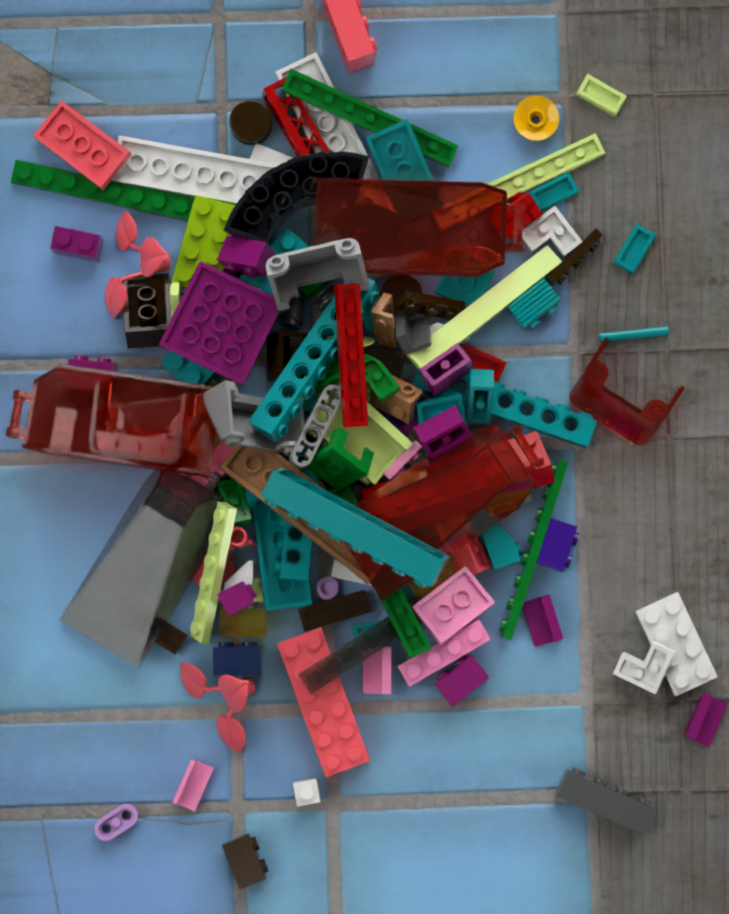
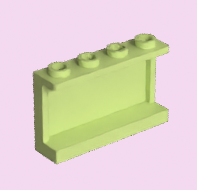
(378, 436)

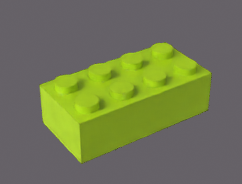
(202, 238)

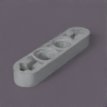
(318, 427)

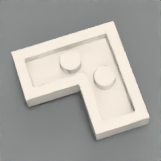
(553, 227)
(646, 673)

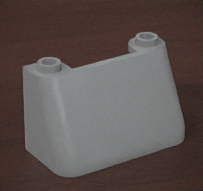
(315, 265)
(231, 414)

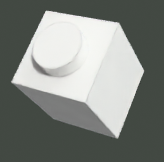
(306, 791)

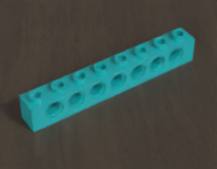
(301, 363)
(584, 423)
(298, 571)

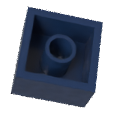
(237, 660)

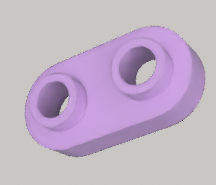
(116, 821)

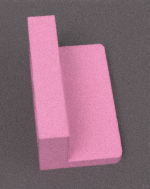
(377, 673)
(193, 784)

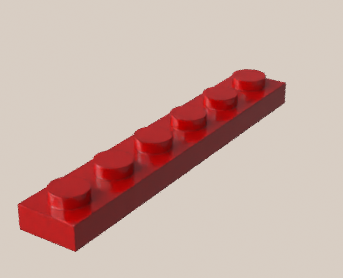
(351, 355)

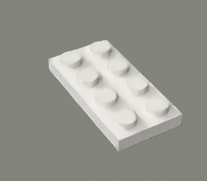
(671, 626)

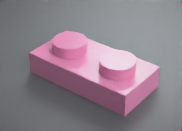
(397, 467)

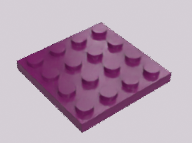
(221, 323)

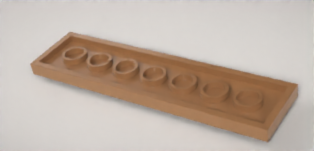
(252, 471)

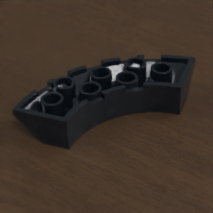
(288, 190)

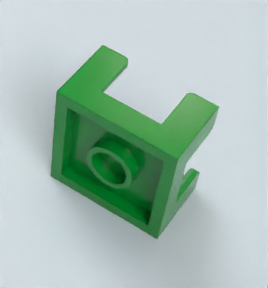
(338, 465)

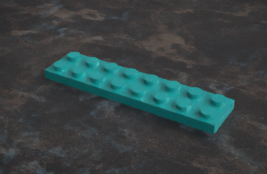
(276, 593)

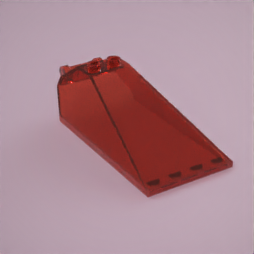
(419, 224)
(63, 412)
(451, 497)

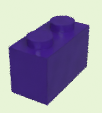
(557, 545)

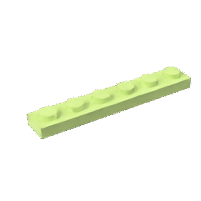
(213, 572)

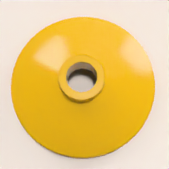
(536, 107)

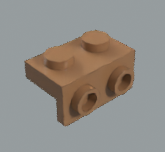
(384, 321)
(401, 404)

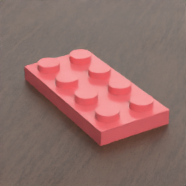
(82, 145)

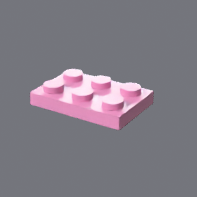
(452, 605)

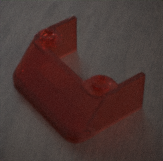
(614, 411)
(113, 439)

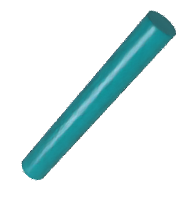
(634, 334)

